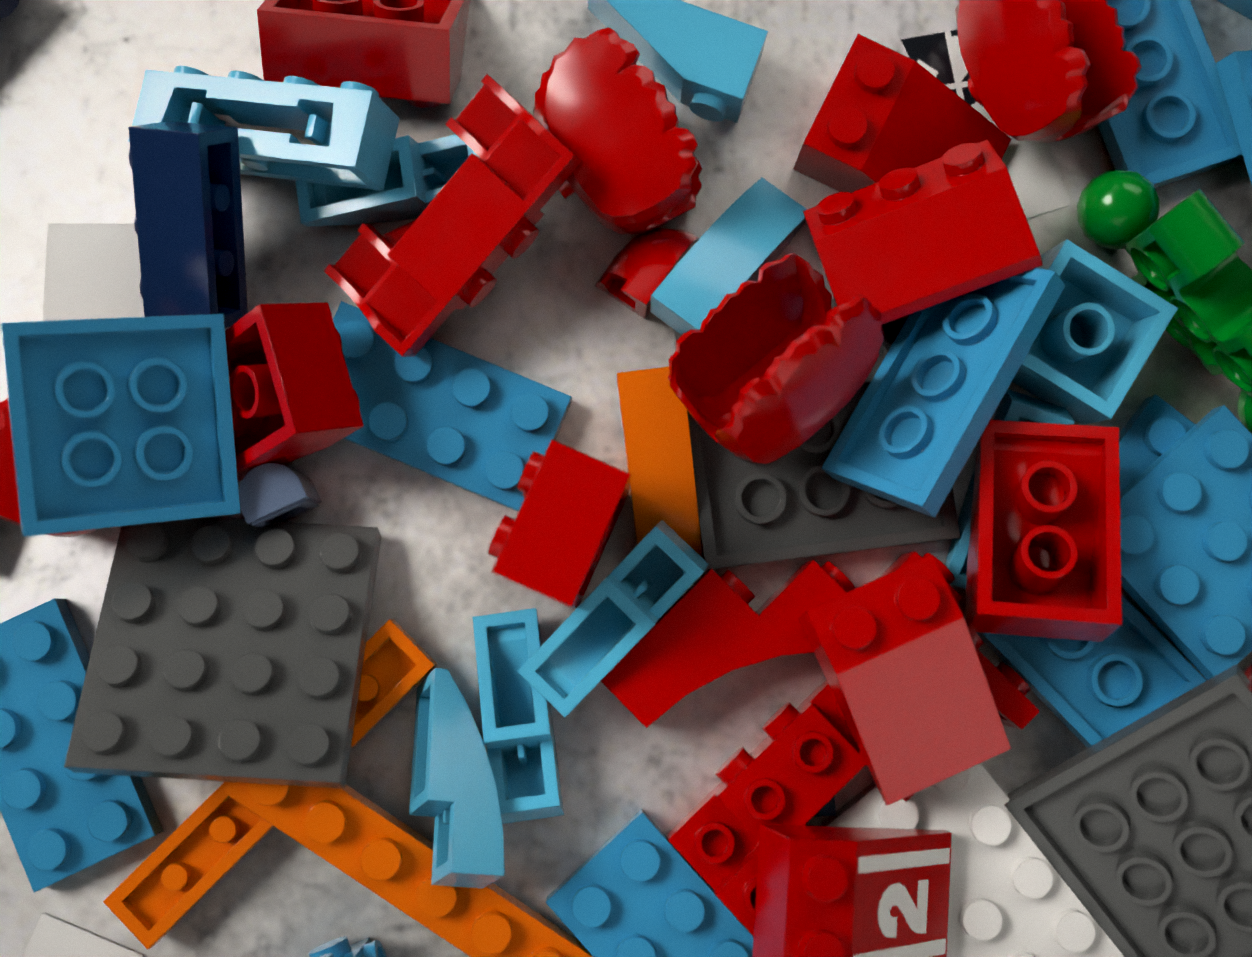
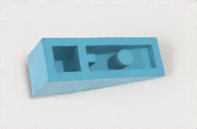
(691, 50)

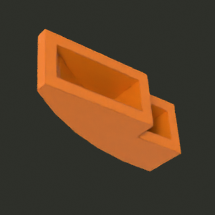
(658, 455)

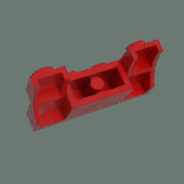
(465, 230)
(779, 783)

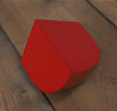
(643, 267)

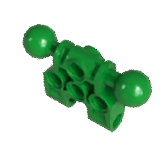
(1186, 261)

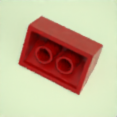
(391, 45)
(924, 233)

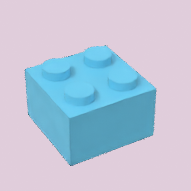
(1092, 337)

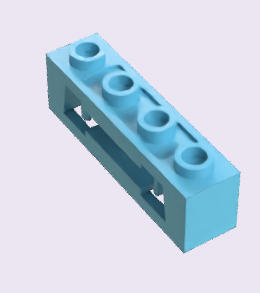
(346, 124)

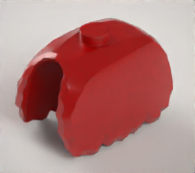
(1046, 64)
(619, 123)
(775, 361)

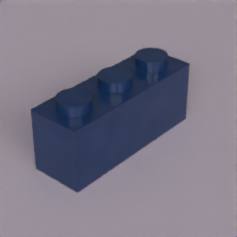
(189, 219)

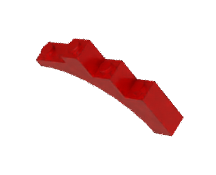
(718, 632)

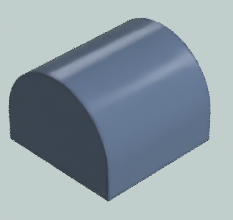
(275, 494)

